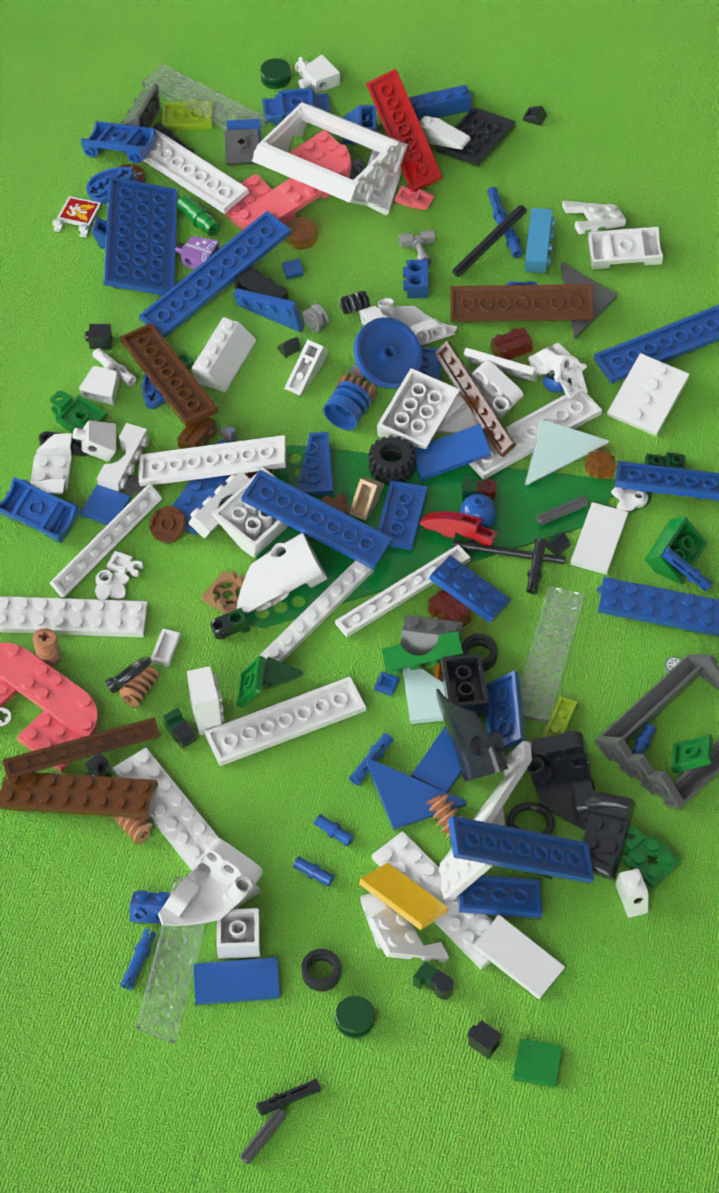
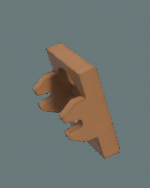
(211, 599)

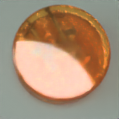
(302, 234)

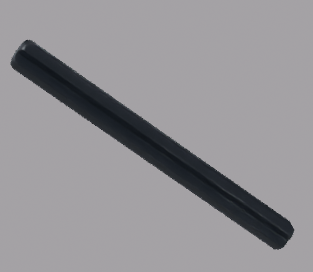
(480, 249)

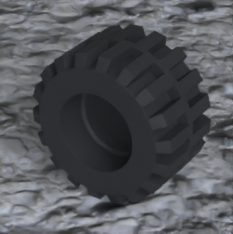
(391, 449)

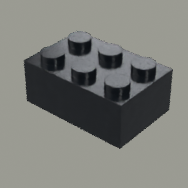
(465, 682)

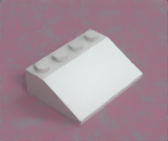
(417, 409)
(248, 525)

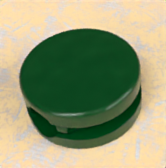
(275, 73)
(355, 1017)

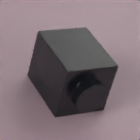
(99, 336)
(484, 1039)

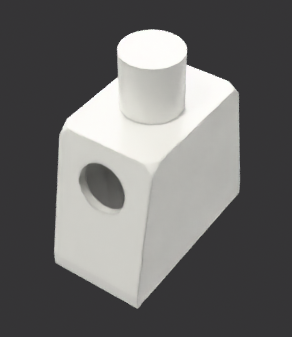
(320, 75)
(101, 384)
(97, 439)
(631, 887)

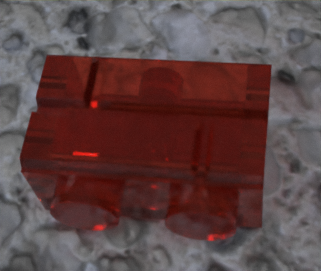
(512, 344)
(448, 608)

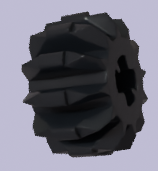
(354, 302)

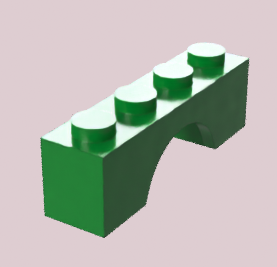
(398, 659)

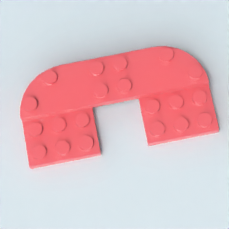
(292, 194)
(67, 708)

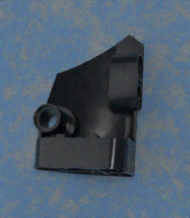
(471, 742)

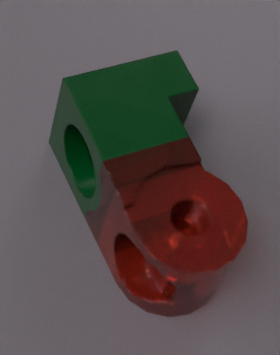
(487, 487)

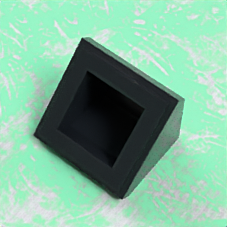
(289, 347)
(558, 543)

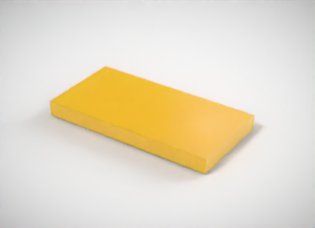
(404, 896)

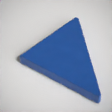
(405, 796)

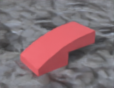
(413, 199)

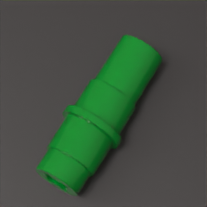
(200, 217)

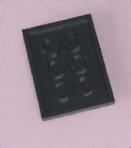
(486, 133)

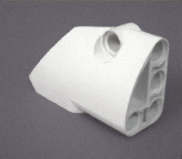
(422, 325)
(497, 389)
(274, 576)
(212, 888)

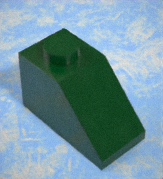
(278, 673)

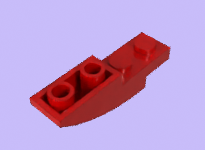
(452, 523)

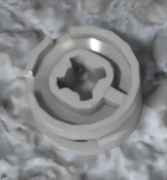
(315, 317)

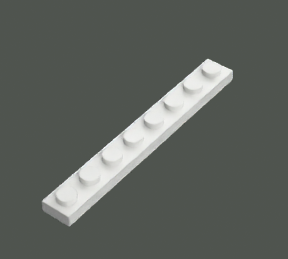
(105, 541)
(395, 594)
(317, 612)

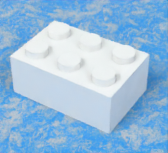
(205, 699)

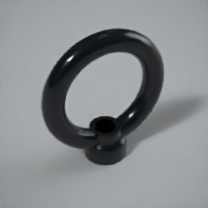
(128, 674)
(533, 807)

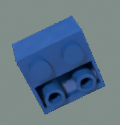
(362, 115)

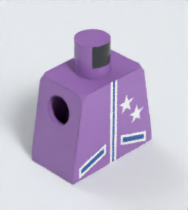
(196, 251)

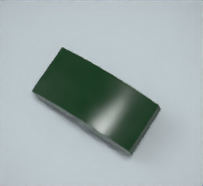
(669, 460)

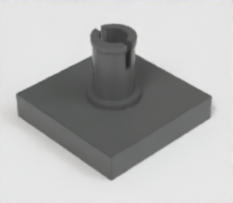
(240, 146)

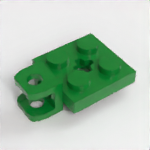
(69, 410)
(640, 849)

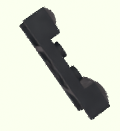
(607, 831)

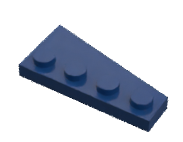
(272, 308)

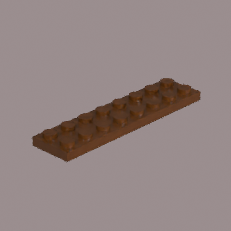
(521, 303)
(169, 375)
(79, 795)

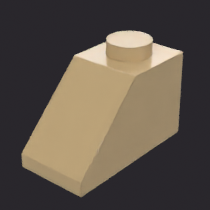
(366, 497)

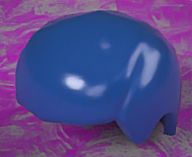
(551, 385)

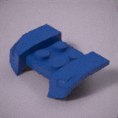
(280, 107)

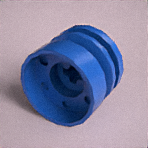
(347, 405)

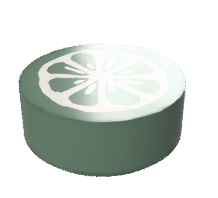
(671, 662)

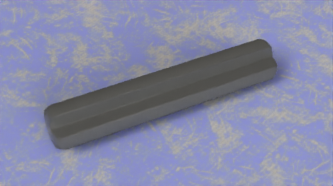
(561, 510)
(262, 1136)

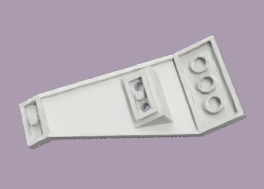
(460, 873)

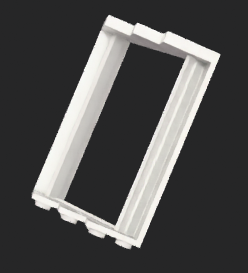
(272, 154)

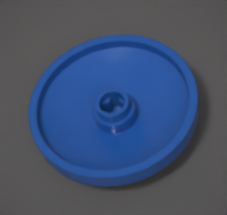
(386, 352)

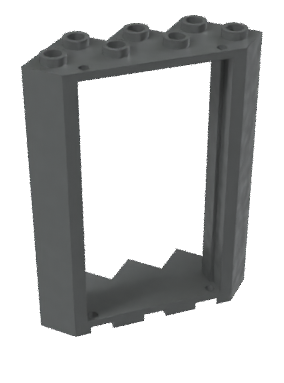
(615, 738)

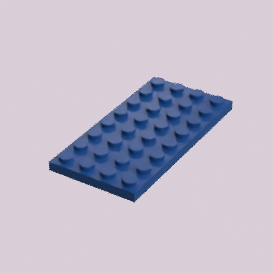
(140, 236)

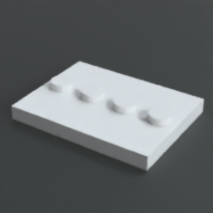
(648, 394)

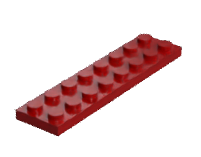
(403, 125)

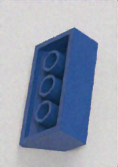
(442, 102)

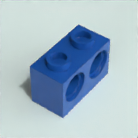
(417, 278)

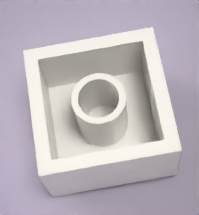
(239, 934)

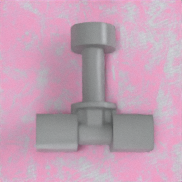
(418, 243)

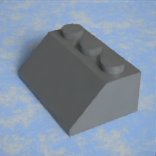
(144, 108)
(422, 633)

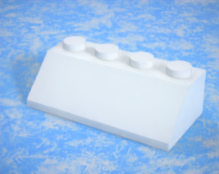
(223, 355)

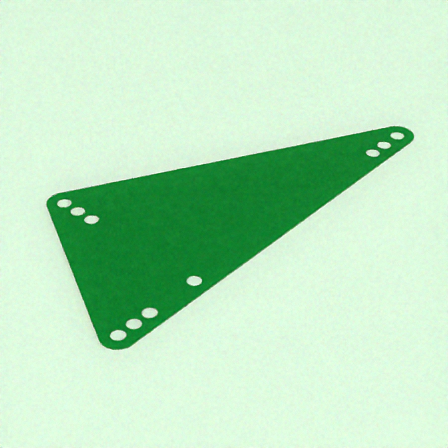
(515, 521)

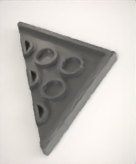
(601, 297)

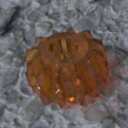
(599, 464)

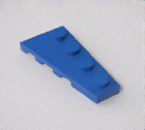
(316, 466)

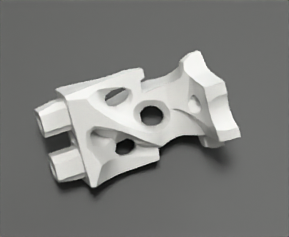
(559, 362)

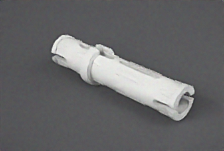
(122, 371)

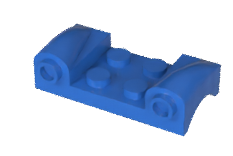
(132, 139)
(39, 510)

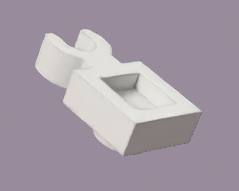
(122, 563)

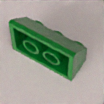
(683, 540)

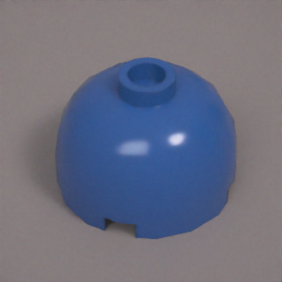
(482, 507)

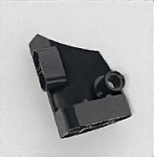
(563, 775)

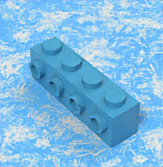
(538, 240)

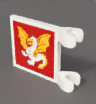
(77, 212)

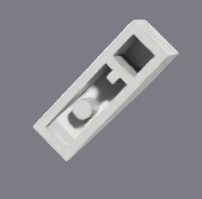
(443, 134)
(307, 367)

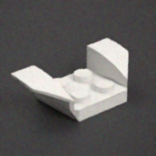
(53, 464)

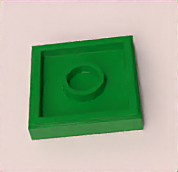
(251, 681)
(692, 753)
(537, 1063)

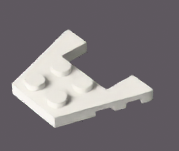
(597, 214)
(401, 940)

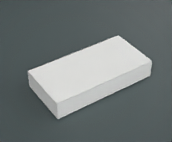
(165, 647)

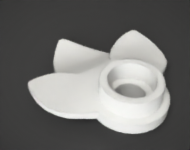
(630, 499)
(112, 586)

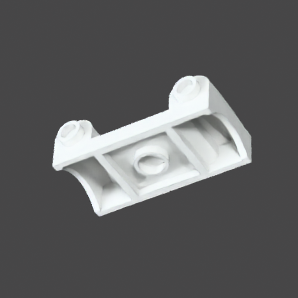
(625, 247)

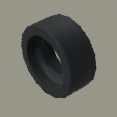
(485, 641)
(321, 984)

